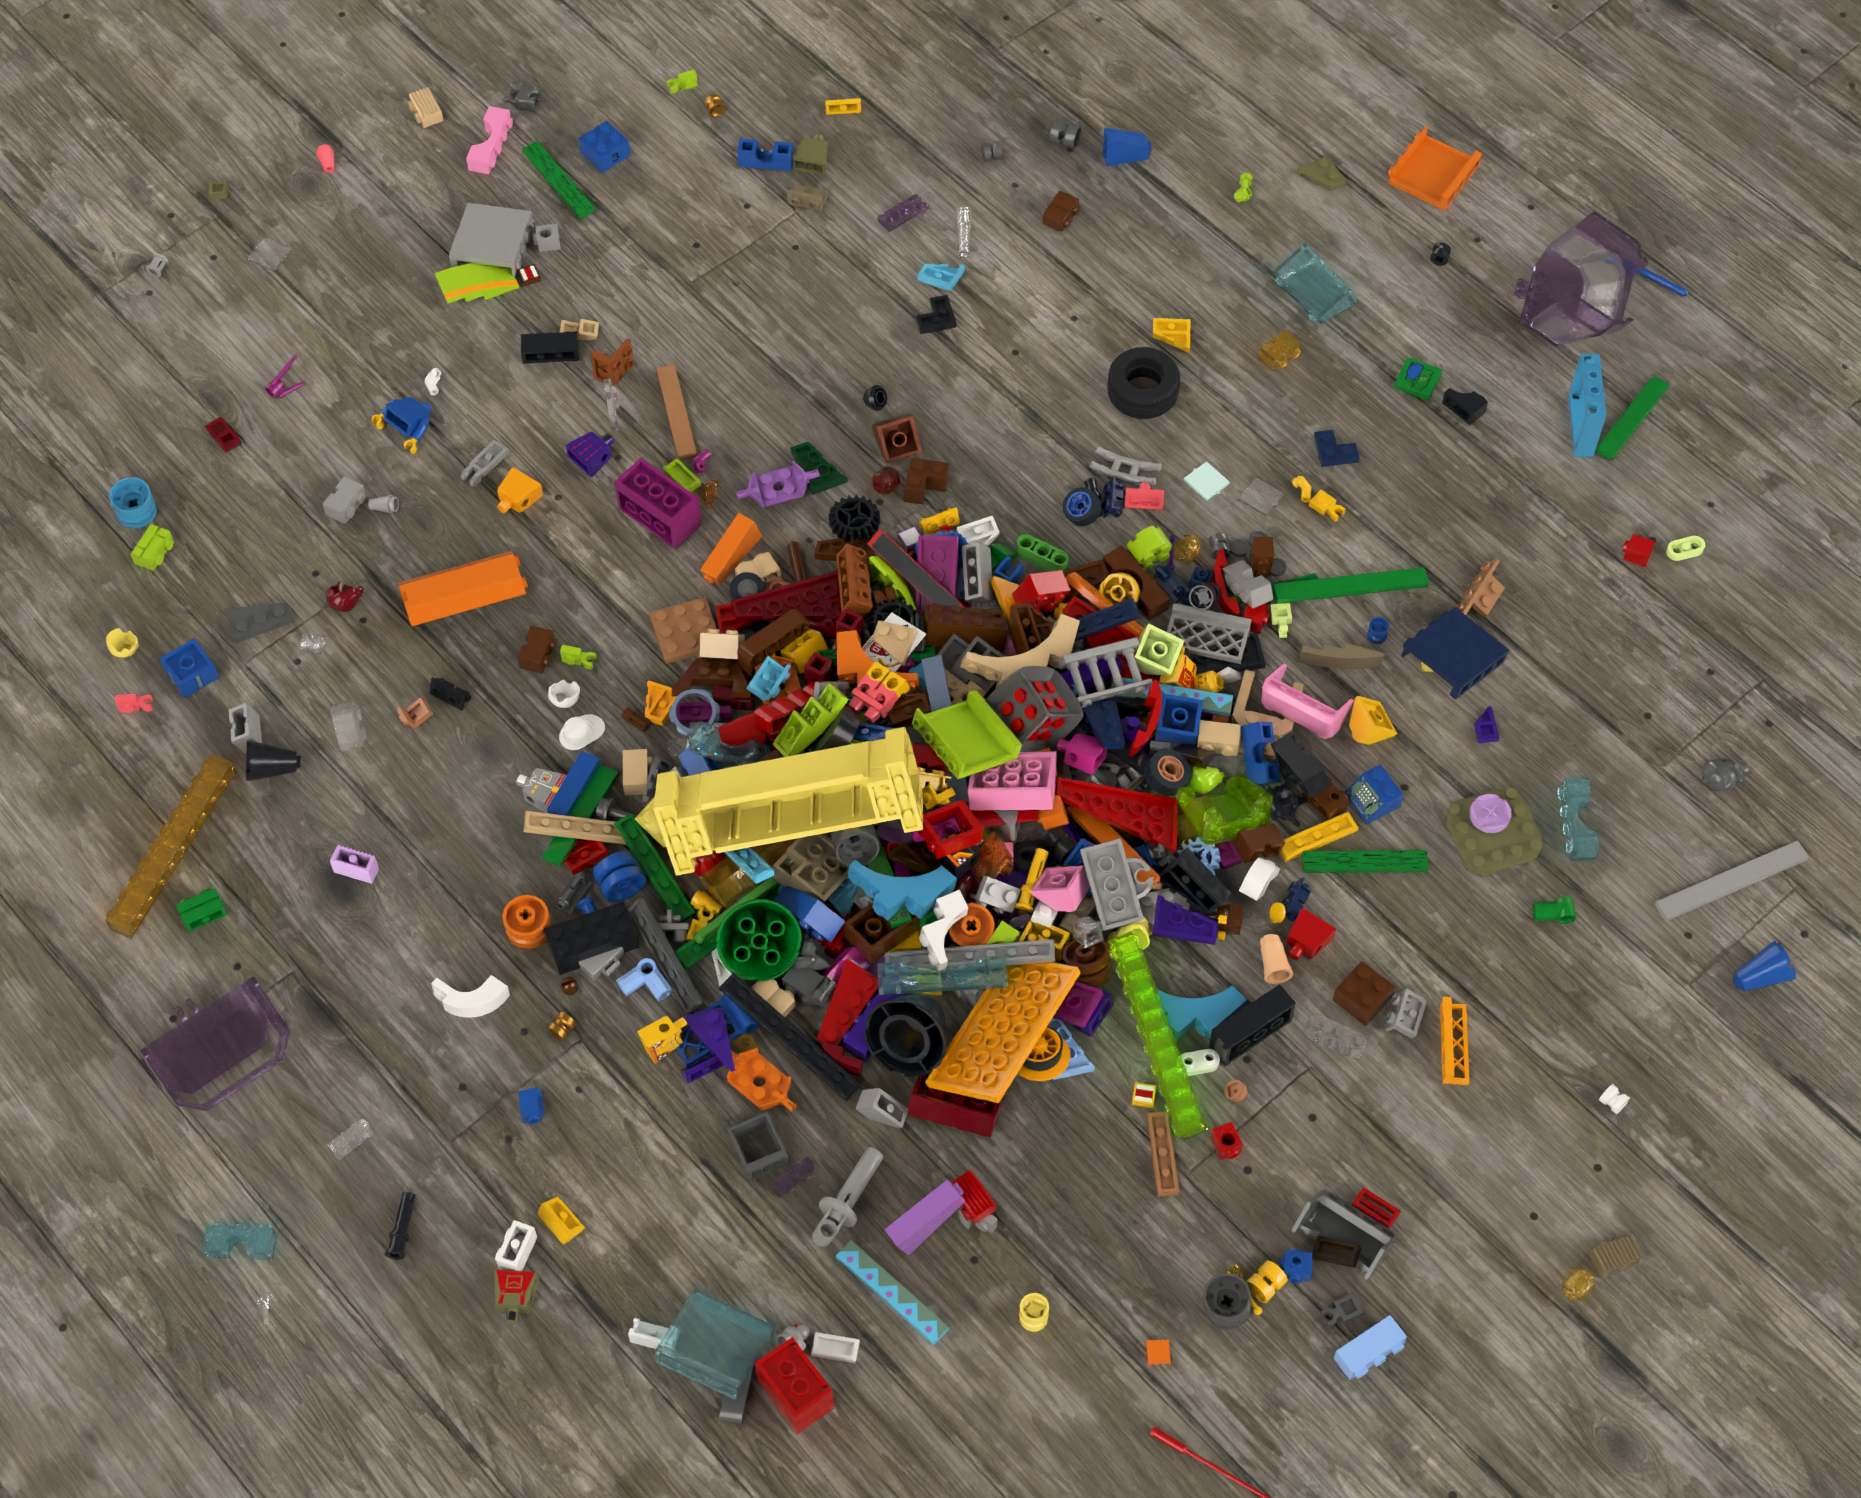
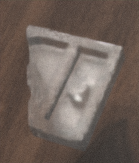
(612, 403)

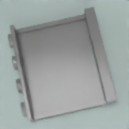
(492, 236)

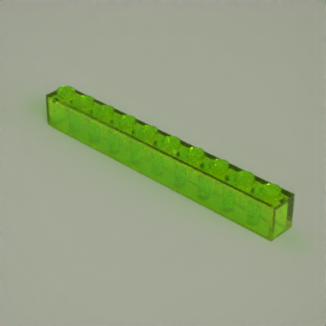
(1158, 1036)

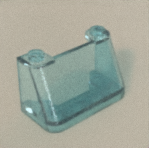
(1314, 285)

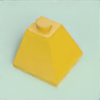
(1370, 722)

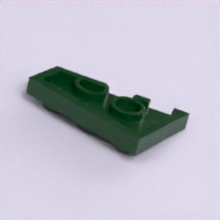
(811, 459)

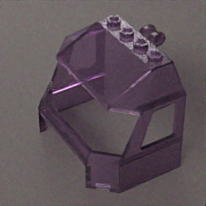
(215, 1043)

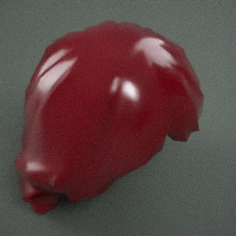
(343, 597)

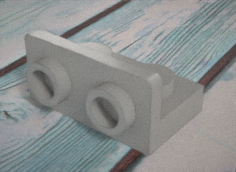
(1405, 1013)

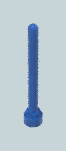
(1664, 282)

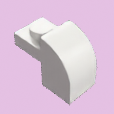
(1259, 878)

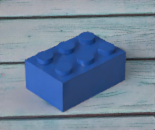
(810, 913)

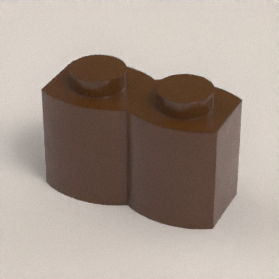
(1060, 211)

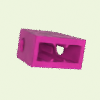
(1083, 752)

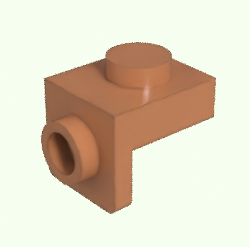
(415, 713)

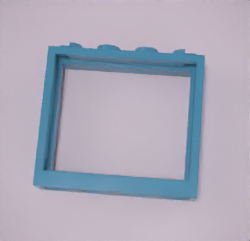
(1589, 390)

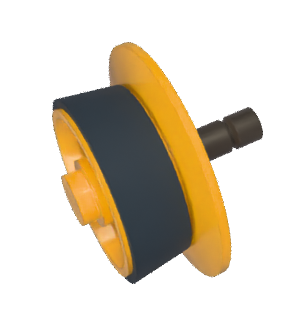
(1047, 1058)

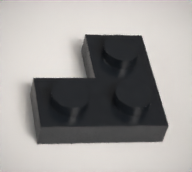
(940, 318)

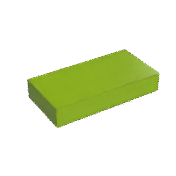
(682, 475)

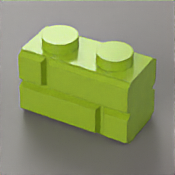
(152, 547)

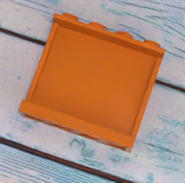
(1433, 170)

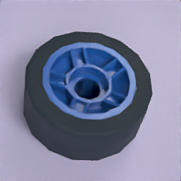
(1072, 506)

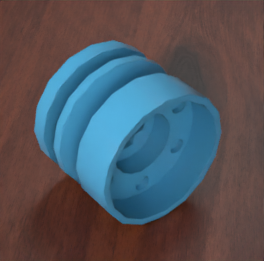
(133, 502)

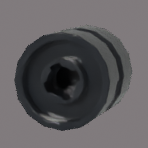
(1205, 595)
(1059, 844)

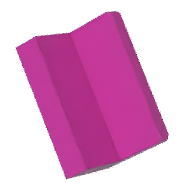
(851, 953)

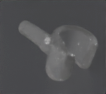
(264, 1305)

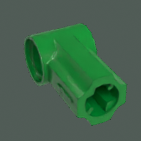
(1560, 909)

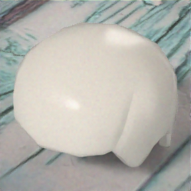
(564, 694)

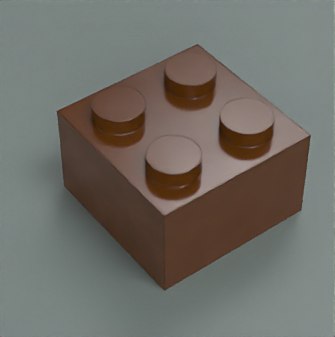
(1363, 993)

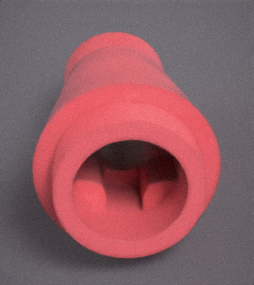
(326, 157)

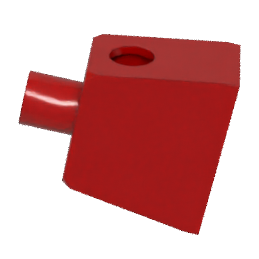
(1309, 935)

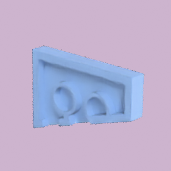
(1078, 1062)

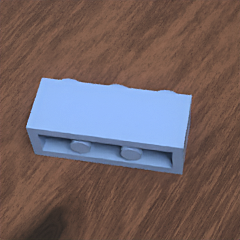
(1370, 1348)

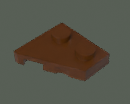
(905, 708)

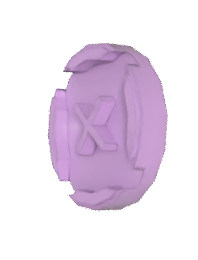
(1490, 813)

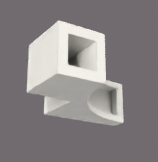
(949, 910)

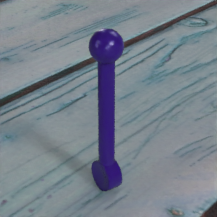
(1171, 565)

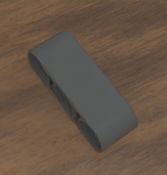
(735, 1410)

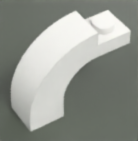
(474, 1003)

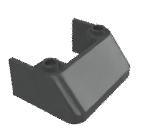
(1339, 1220)

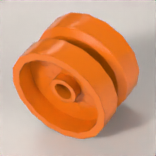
(976, 917)
(525, 921)

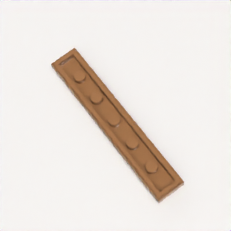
(676, 412)

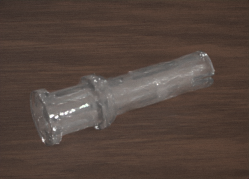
(963, 225)

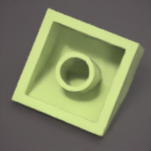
(1157, 651)

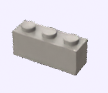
(977, 572)

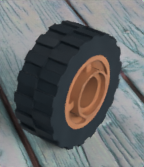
(1167, 771)

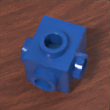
(1296, 1265)

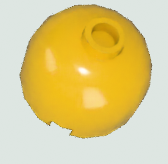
(1120, 588)

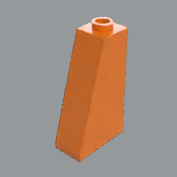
(731, 549)

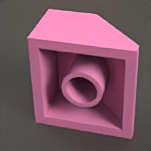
(1062, 887)

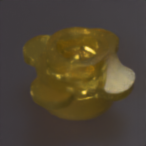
(745, 1039)

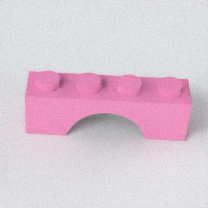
(483, 156)

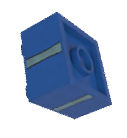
(189, 668)

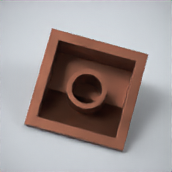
(897, 437)

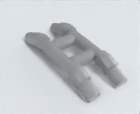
(1117, 461)

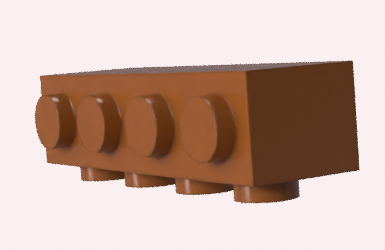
(854, 580)

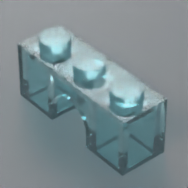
(222, 1237)

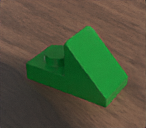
(999, 553)

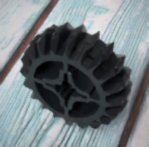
(851, 513)
(881, 612)

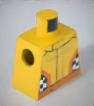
(662, 1037)

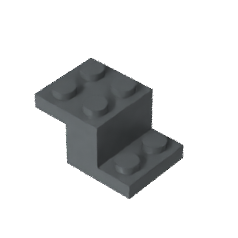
(954, 652)

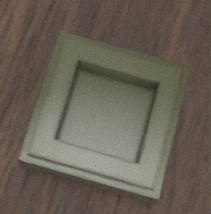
(218, 190)

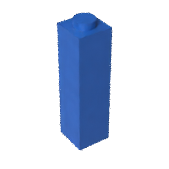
(574, 784)

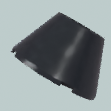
(898, 1044)

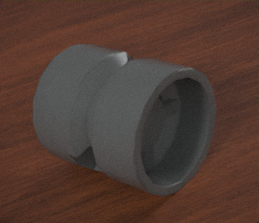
(1071, 135)

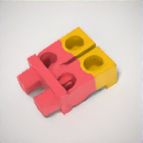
(878, 692)

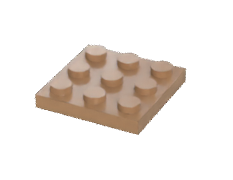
(680, 628)

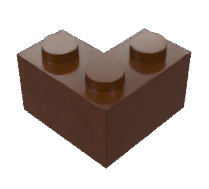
(923, 476)

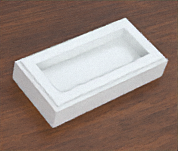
(835, 1347)

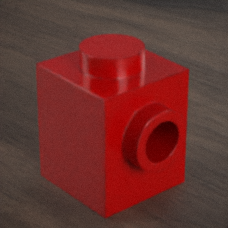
(1638, 550)
(1259, 617)

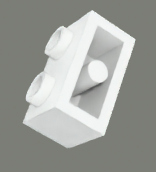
(516, 1247)

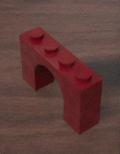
(819, 667)

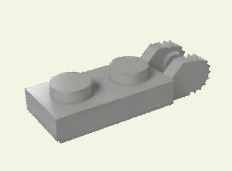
(484, 462)

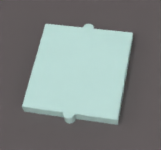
(1206, 481)

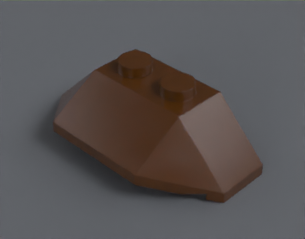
(1028, 628)

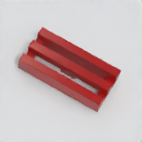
(1391, 1219)

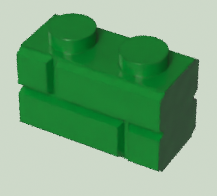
(201, 909)

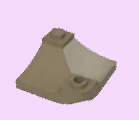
(811, 867)

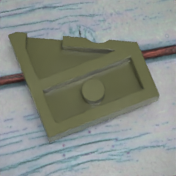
(1323, 173)

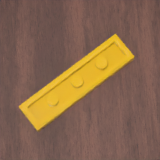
(1318, 836)

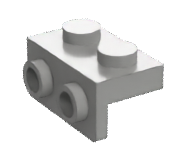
(996, 893)

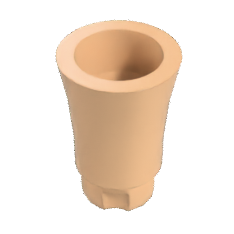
(1274, 960)

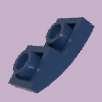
(1198, 576)

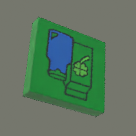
(1418, 378)

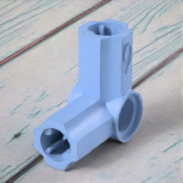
(654, 980)

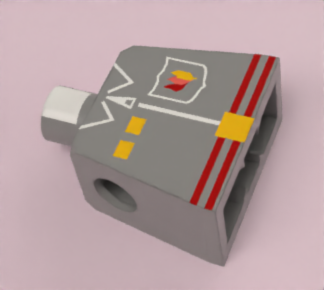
(540, 787)

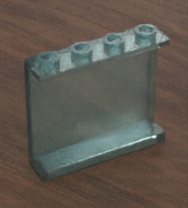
(713, 1343)

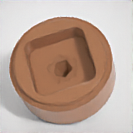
(1235, 1090)

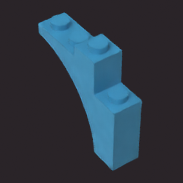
(894, 893)
(1201, 1012)

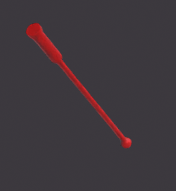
(1182, 1448)

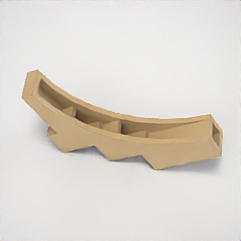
(1048, 652)

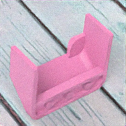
(1301, 707)

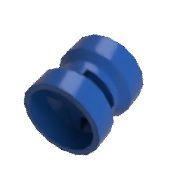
(1378, 630)

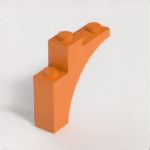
(854, 663)

